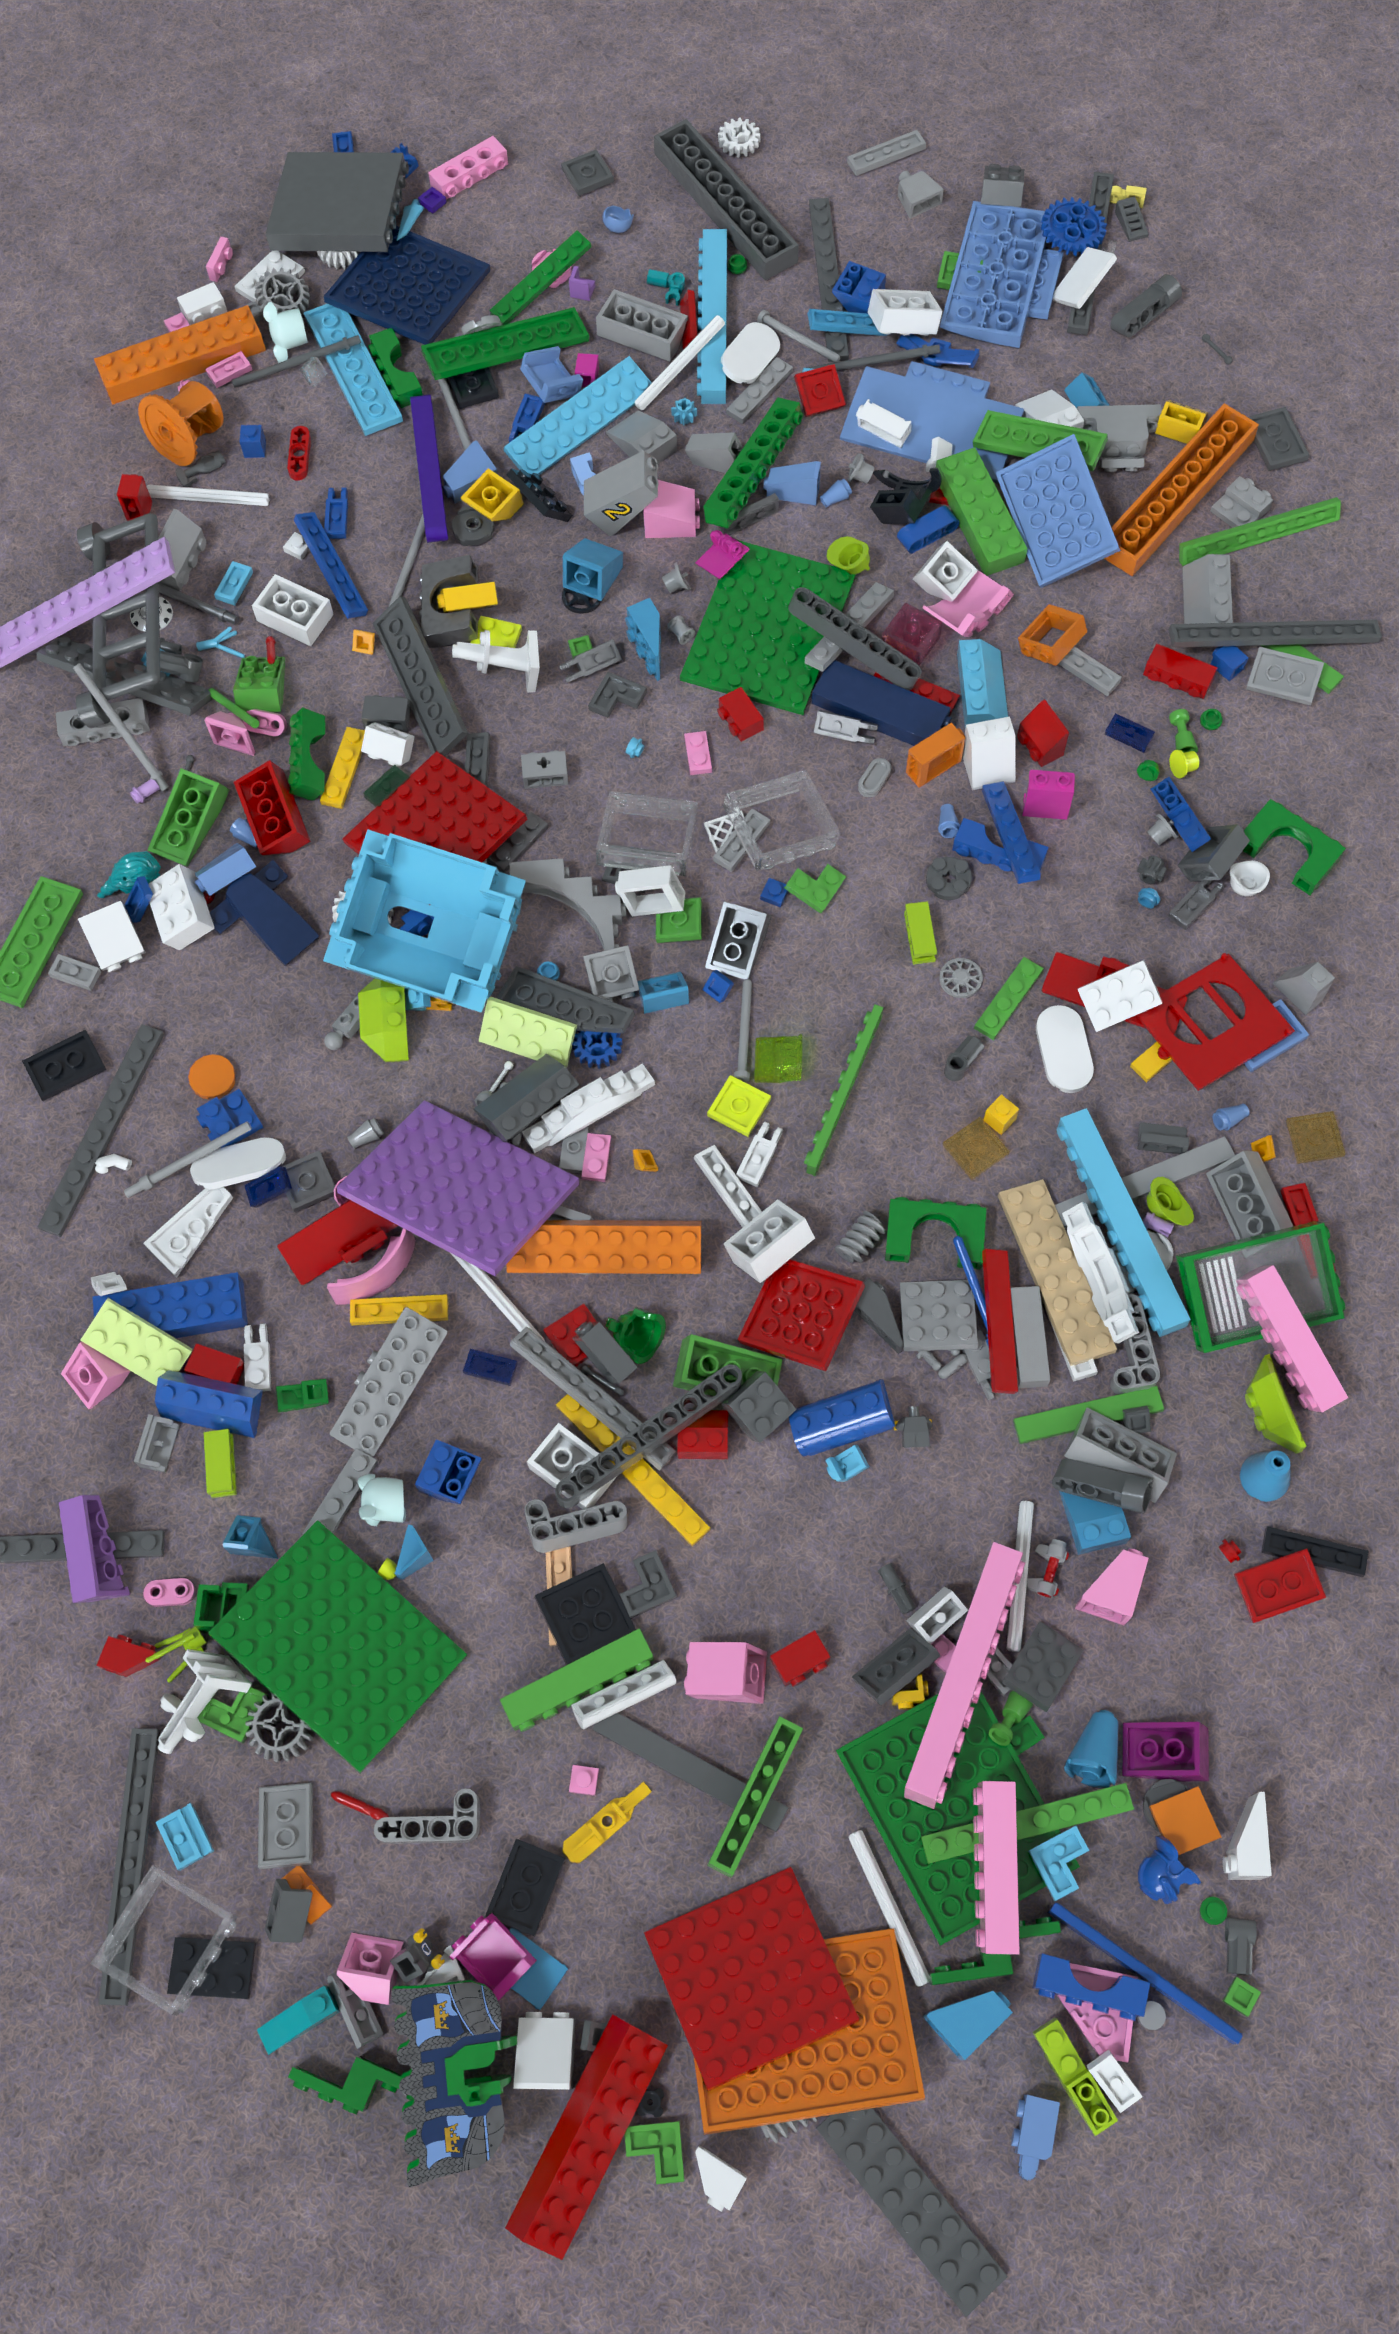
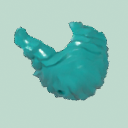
(127, 870)

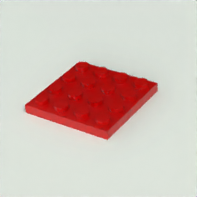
(802, 1314)

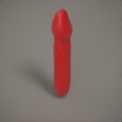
(270, 642)
(358, 1805)

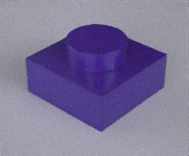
(432, 200)

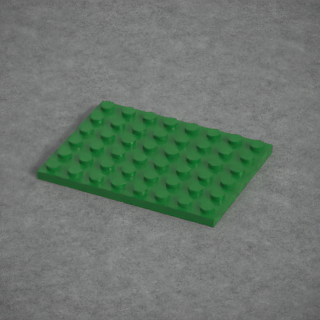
(753, 637)
(338, 1646)
(879, 1771)

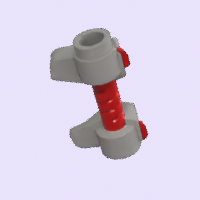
(1055, 1555)

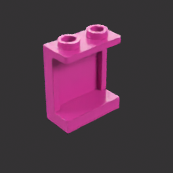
(1048, 794)
(493, 1955)

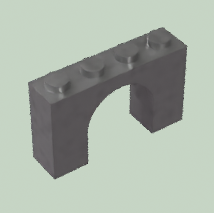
(453, 627)

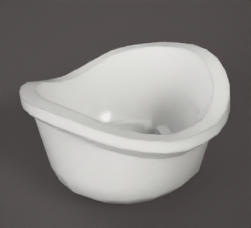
(1249, 877)

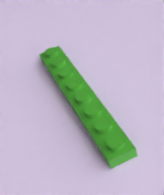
(1260, 531)
(840, 1097)
(1034, 1821)

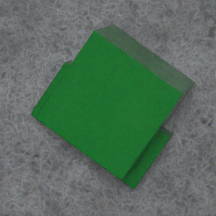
(215, 1602)

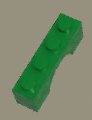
(387, 350)
(305, 777)

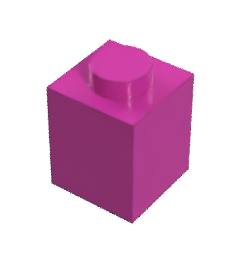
(588, 368)

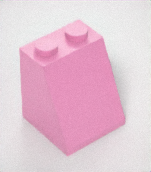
(672, 512)
(1116, 1589)
(726, 1672)

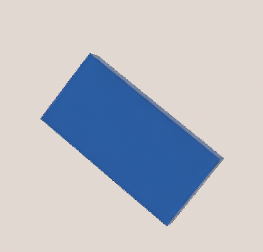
(138, 899)

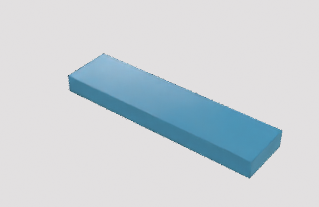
(842, 322)

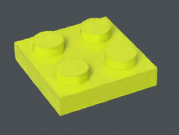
(501, 632)
(739, 1106)

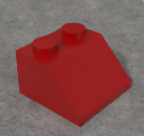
(1043, 734)
(705, 1437)

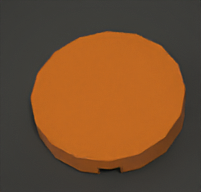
(212, 1076)

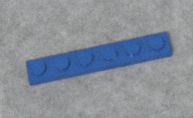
(330, 565)
(1011, 832)

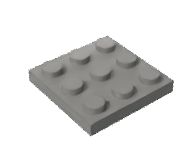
(938, 1315)

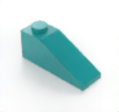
(298, 2019)

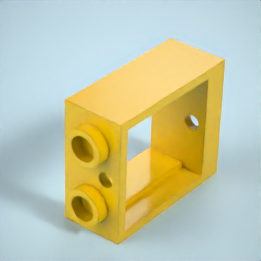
(467, 597)

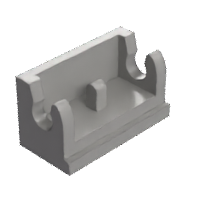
(156, 1443)

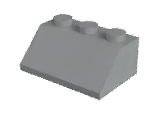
(185, 543)

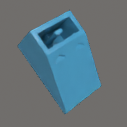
(645, 632)

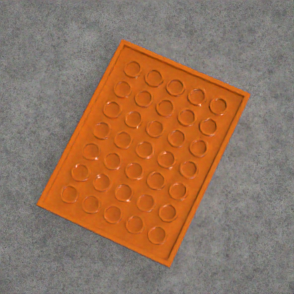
(844, 2072)

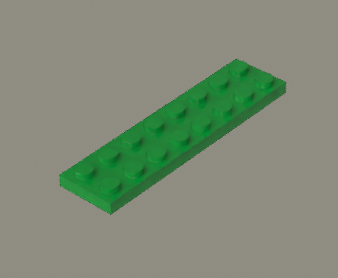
(504, 343)

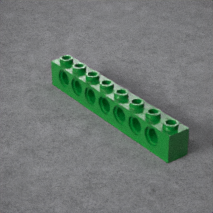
(752, 463)

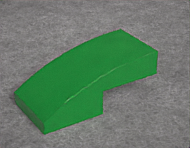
(302, 1396)

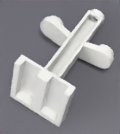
(520, 659)
(212, 1673)

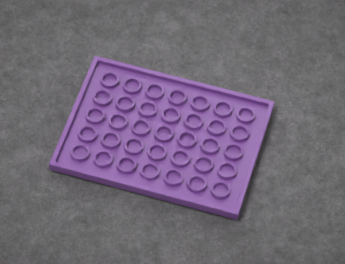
(458, 1187)

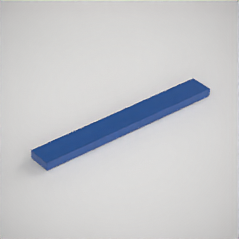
(1145, 1973)

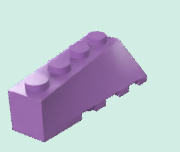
(90, 1551)

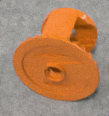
(178, 422)

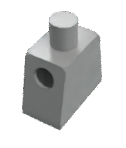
(918, 193)

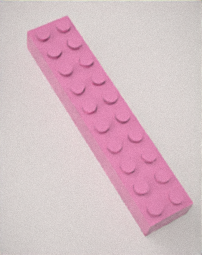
(962, 1678)

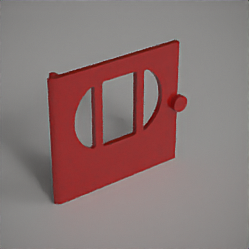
(1214, 1058)

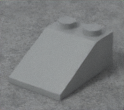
(644, 433)

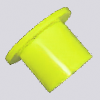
(1182, 762)

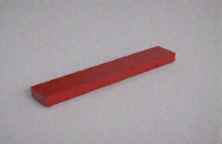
(999, 1321)

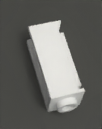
(883, 423)

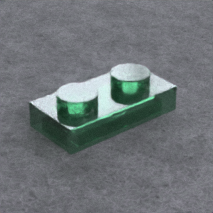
(385, 786)

